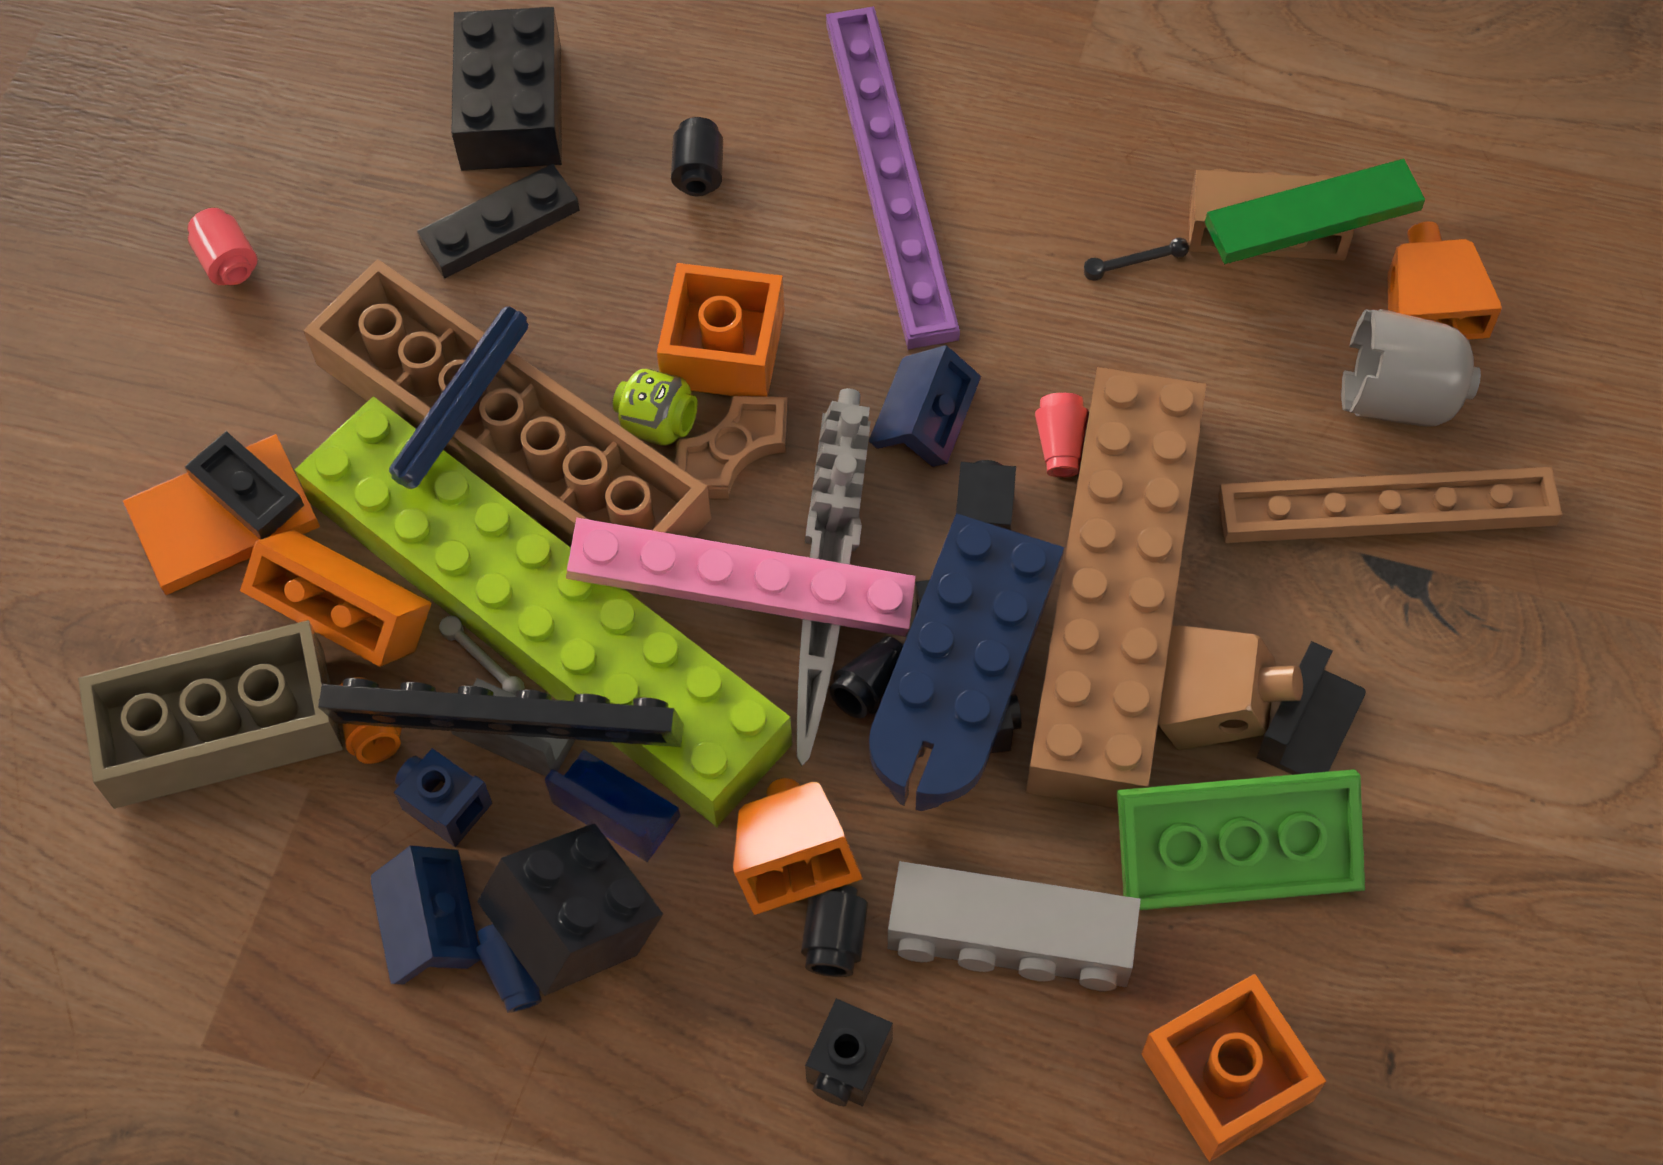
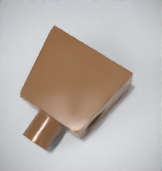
(1221, 687)

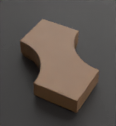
(748, 432)

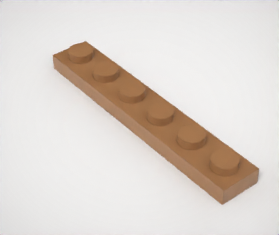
(1389, 504)

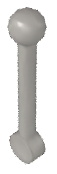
(452, 629)

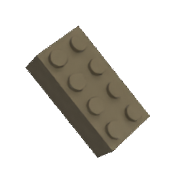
(207, 714)

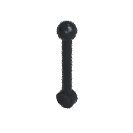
(1095, 268)

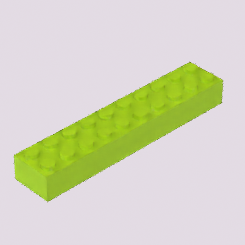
(569, 636)

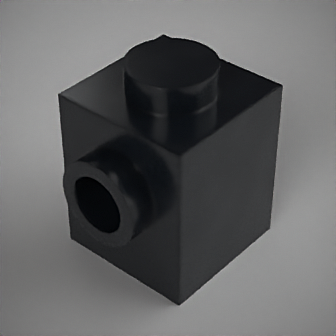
(848, 1054)

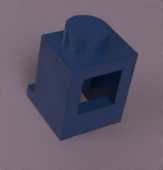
(448, 811)

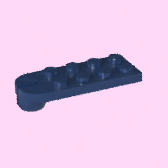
(961, 660)

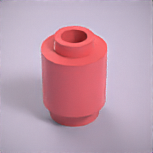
(221, 247)

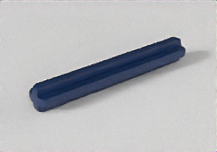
(458, 398)

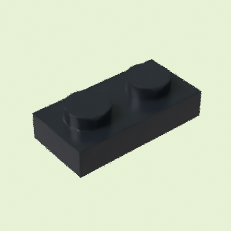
(244, 486)

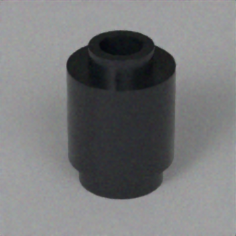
(697, 157)
(834, 931)

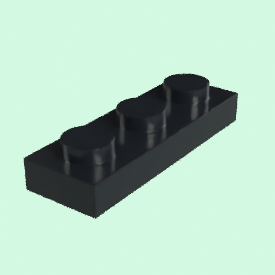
(498, 220)

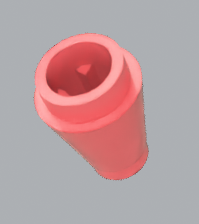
(1062, 432)

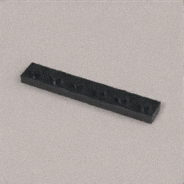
(526, 714)

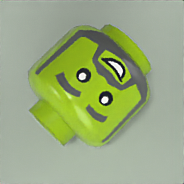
(655, 406)

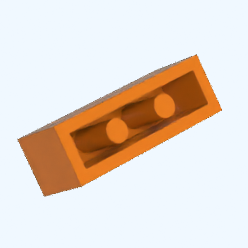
(336, 596)

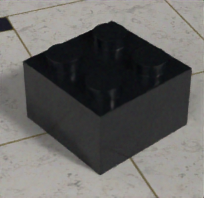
(569, 908)

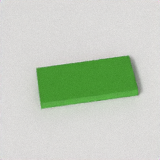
(1242, 839)

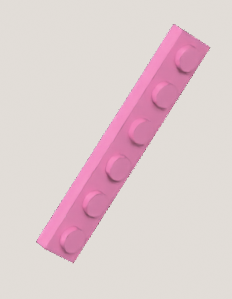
(740, 577)

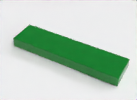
(1314, 211)

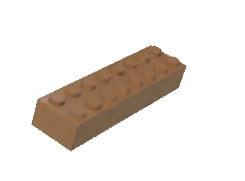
(524, 431)
(1117, 589)

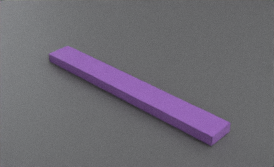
(892, 179)

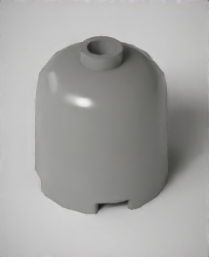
(1408, 370)

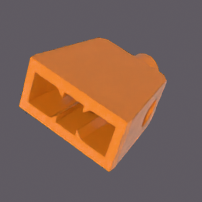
(1442, 282)
(790, 847)

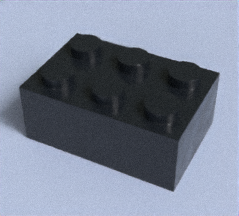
(506, 88)

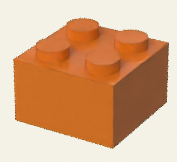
(722, 329)
(1232, 1067)

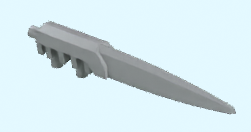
(833, 533)

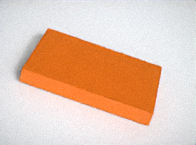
(194, 535)

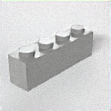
(1013, 926)

